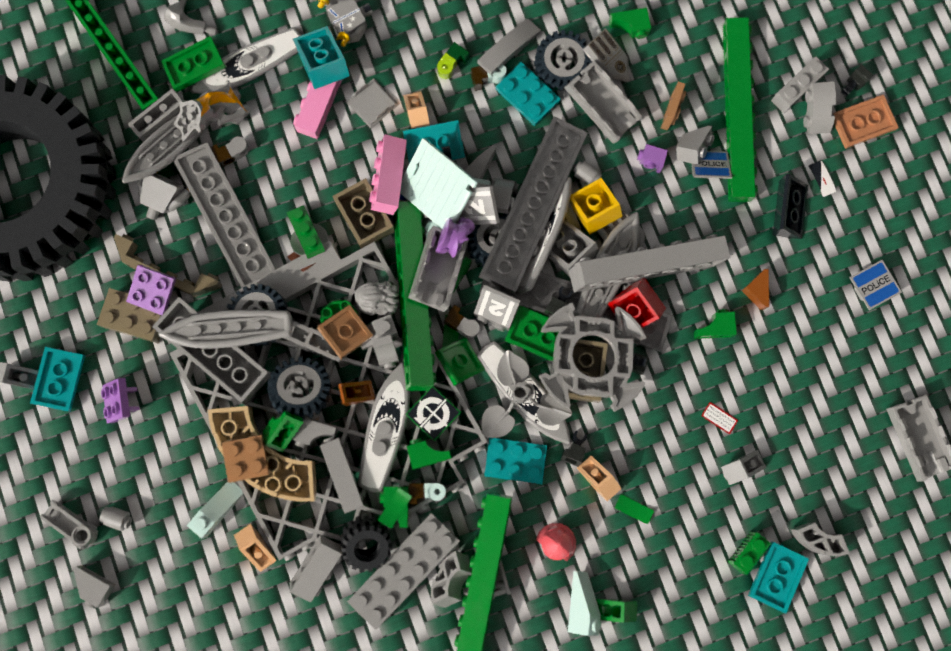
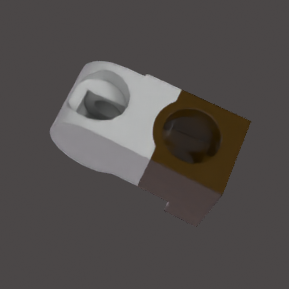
(230, 152)
(460, 324)

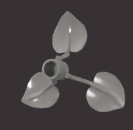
(516, 370)

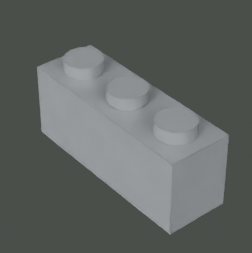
(799, 84)
(156, 115)
(316, 568)

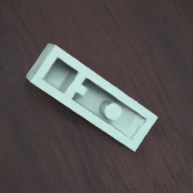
(215, 510)
(584, 611)

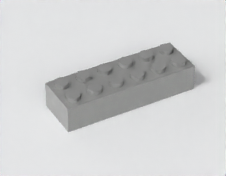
(227, 366)
(403, 571)

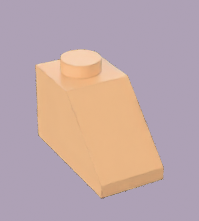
(416, 110)
(599, 478)
(254, 547)

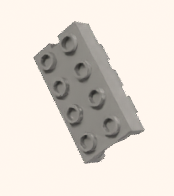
(603, 101)
(436, 274)
(921, 437)

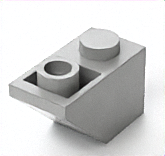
(694, 145)

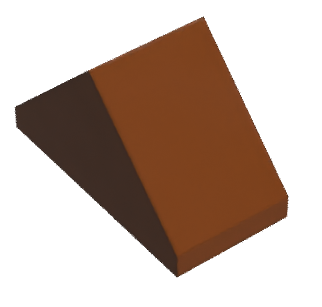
(758, 290)
(356, 392)

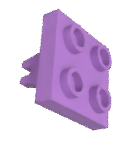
(151, 289)
(116, 400)

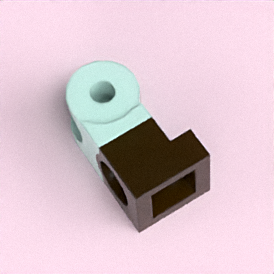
(480, 76)
(426, 490)

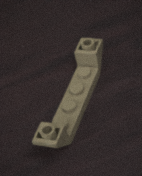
(203, 285)

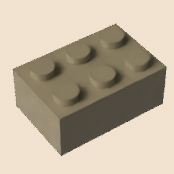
(364, 223)
(128, 318)
(590, 360)

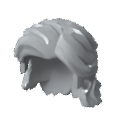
(377, 298)

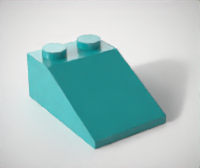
(321, 57)

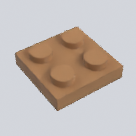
(674, 106)
(345, 332)
(245, 459)

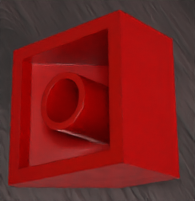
(639, 302)

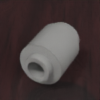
(586, 172)
(115, 518)

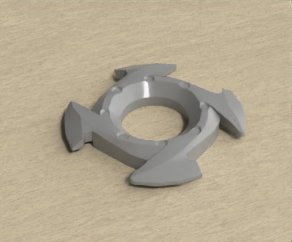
(568, 377)

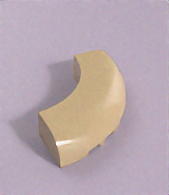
(288, 477)

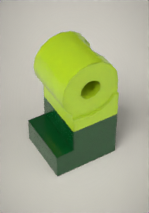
(451, 59)

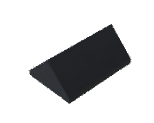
(790, 207)

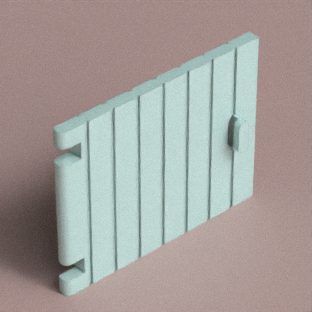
(436, 184)

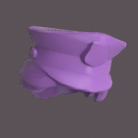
(454, 235)

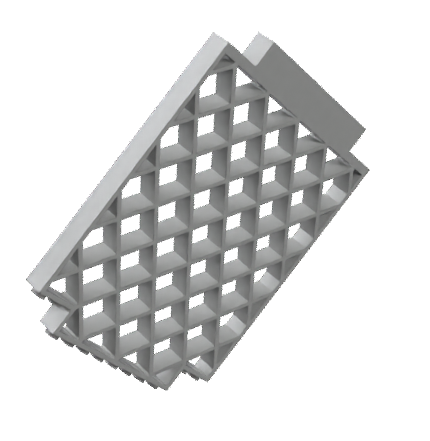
(290, 284)

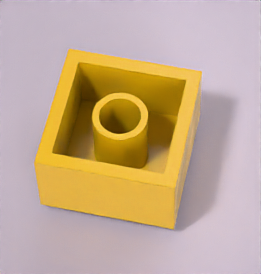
(595, 206)

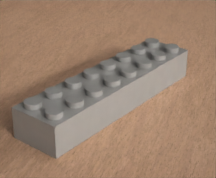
(649, 263)

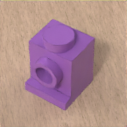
(652, 157)

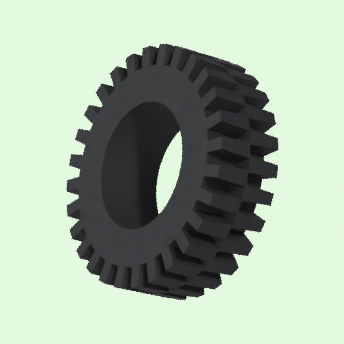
(75, 184)

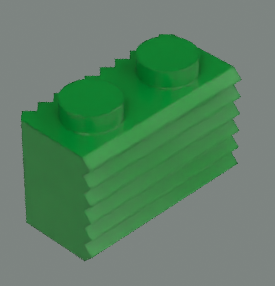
(749, 553)

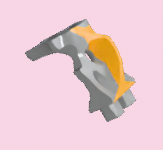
(199, 113)

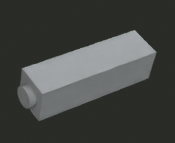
(342, 474)

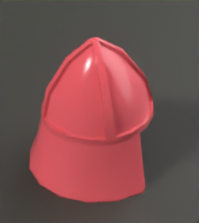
(557, 541)

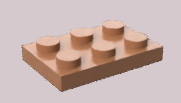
(864, 121)

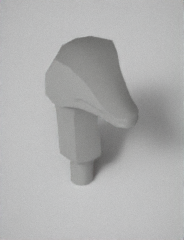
(176, 18)

